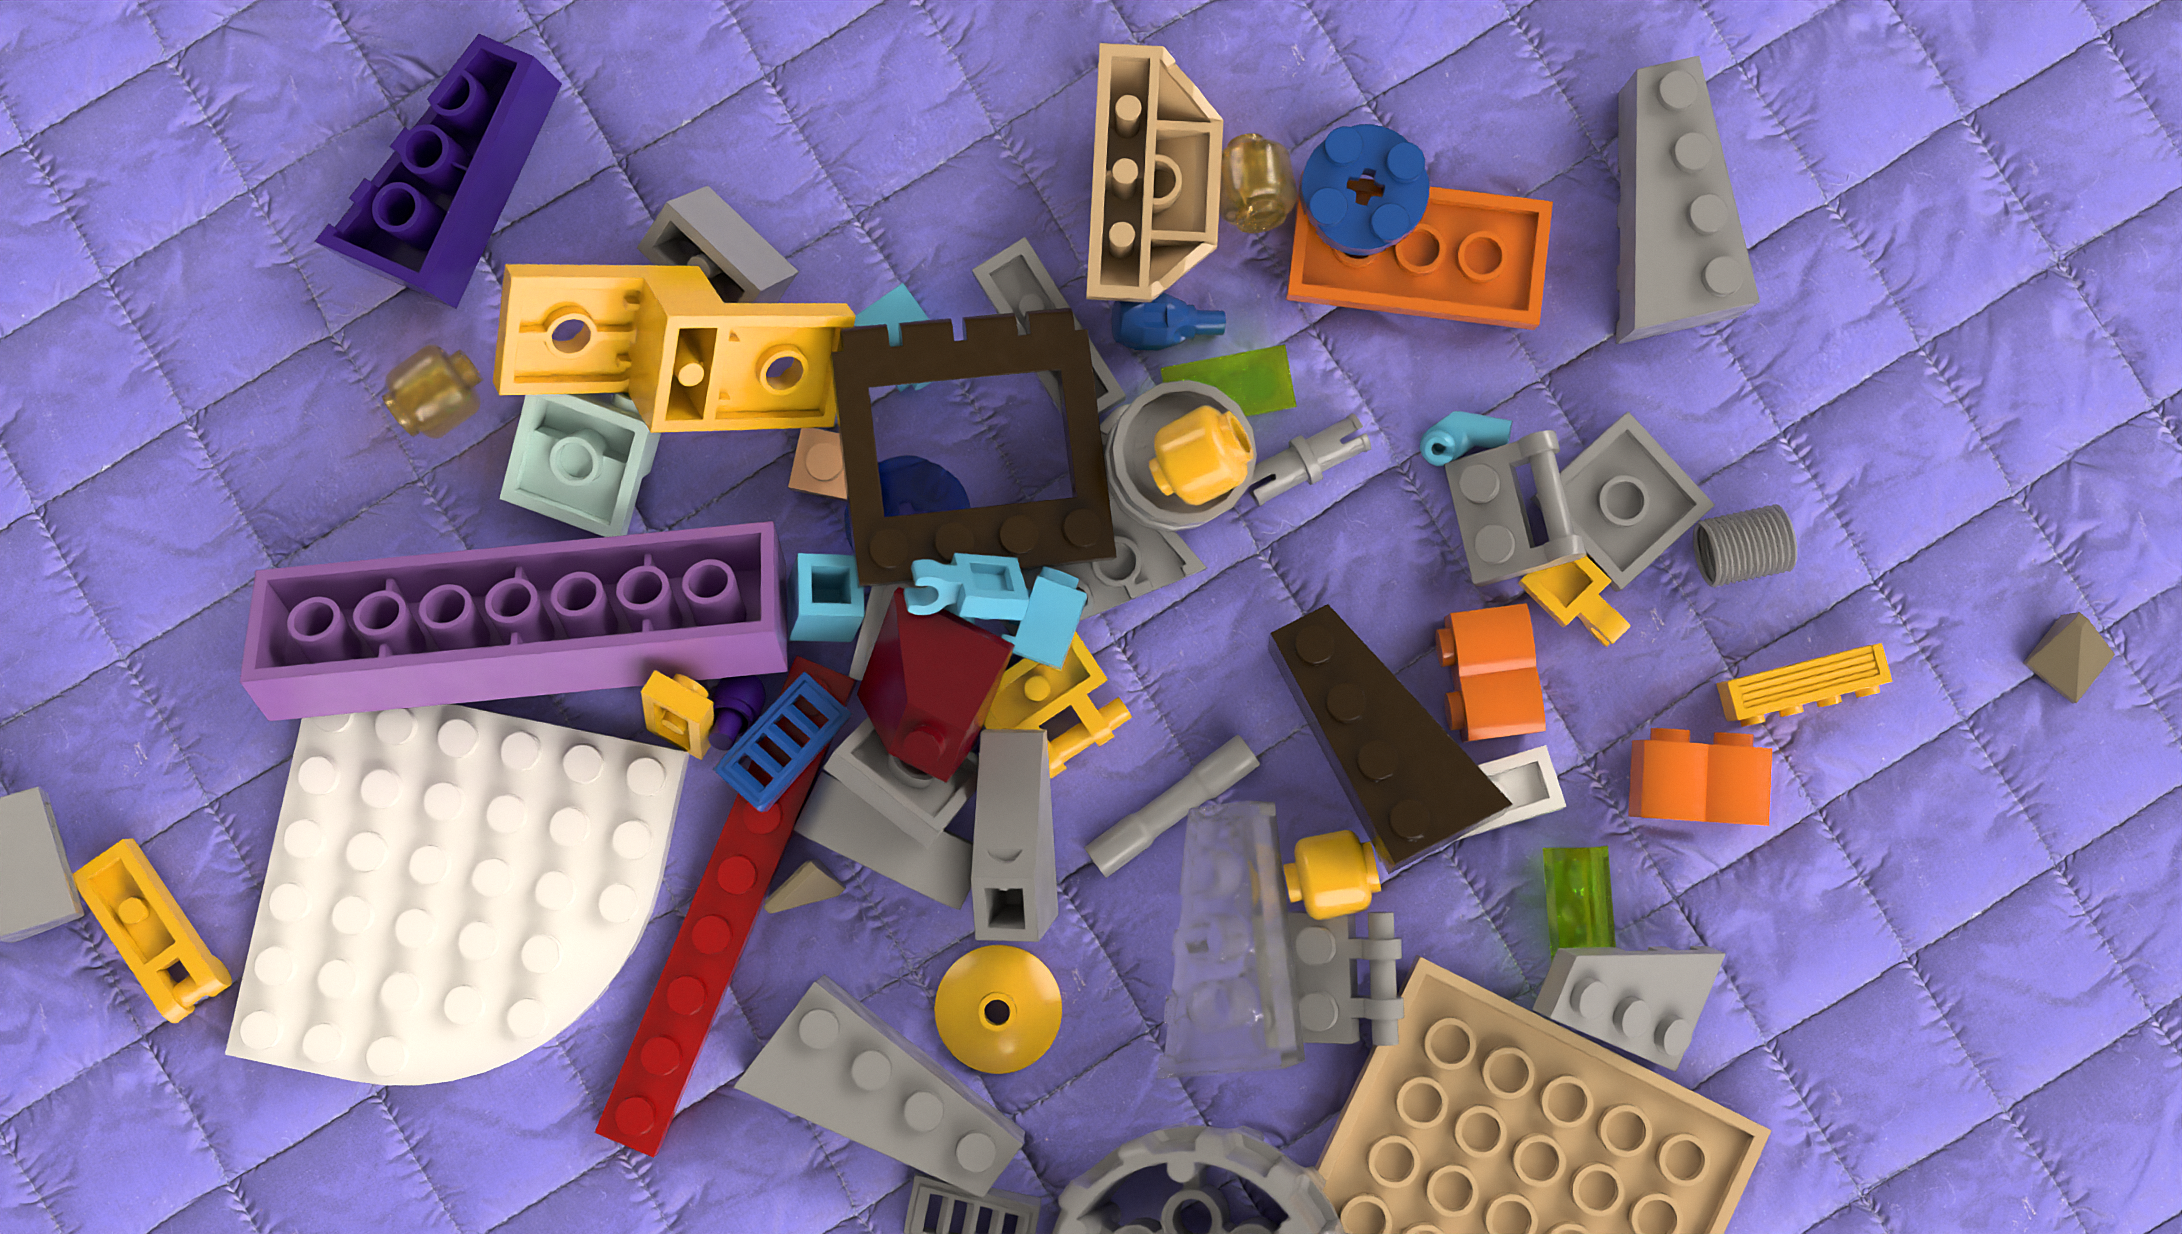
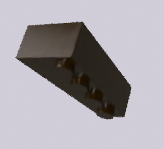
(1384, 747)

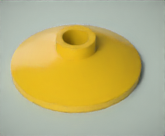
(1003, 975)

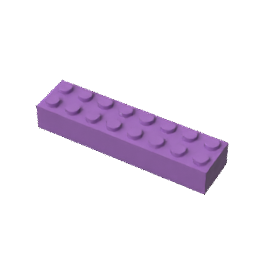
(516, 621)

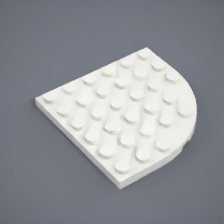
(449, 890)

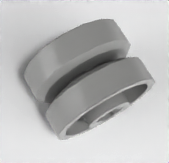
(1132, 446)

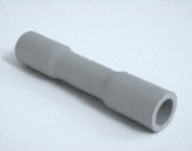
(1204, 782)

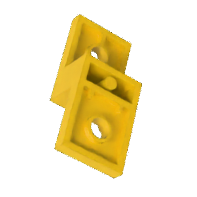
(667, 346)

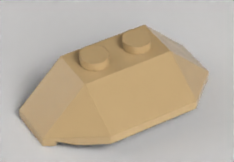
(1150, 175)

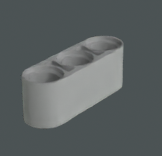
(863, 834)

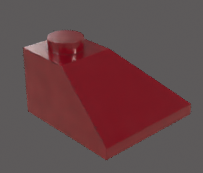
(931, 685)

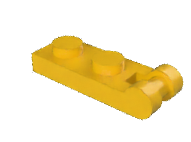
(149, 929)

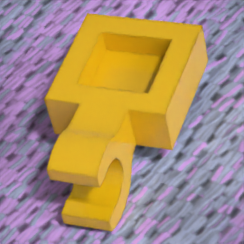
(1574, 591)

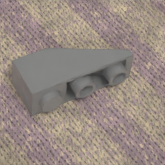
(1013, 838)

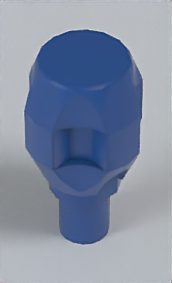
(1162, 323)

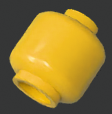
(1201, 455)
(1332, 874)

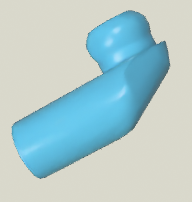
(1460, 433)

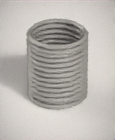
(1745, 545)

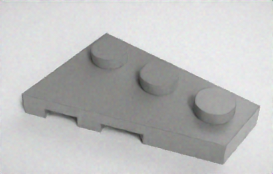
(1143, 564)
(1632, 997)

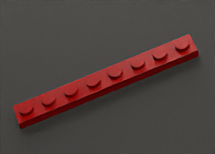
(712, 940)

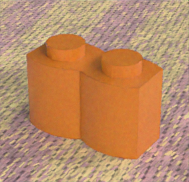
(1491, 673)
(1700, 780)

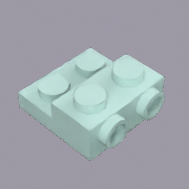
(580, 459)

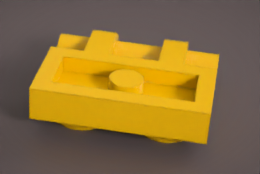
(1036, 693)

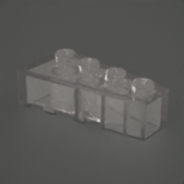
(1233, 949)

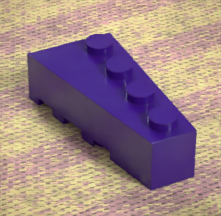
(449, 174)

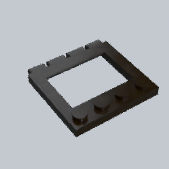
(1033, 532)

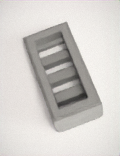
(1001, 1201)

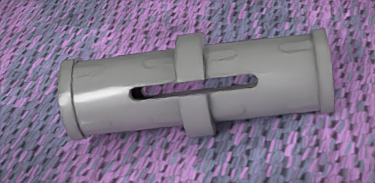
(1308, 459)

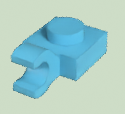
(977, 584)

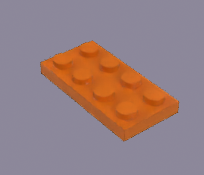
(1464, 261)

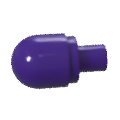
(735, 709)

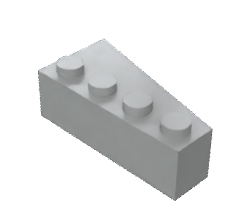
(1676, 209)

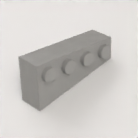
(879, 1089)

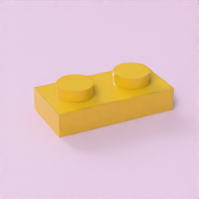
(678, 712)

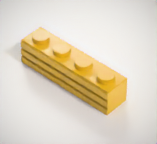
(1804, 682)

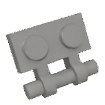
(1328, 982)

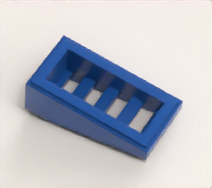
(746, 784)

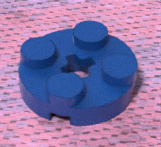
(1348, 155)

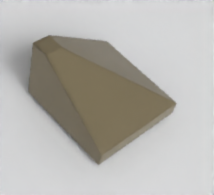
(2070, 656)
(805, 886)

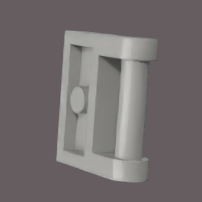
(1495, 516)

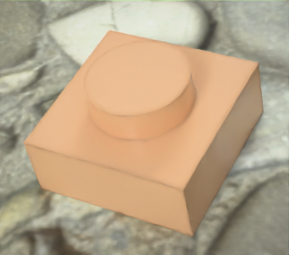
(818, 465)

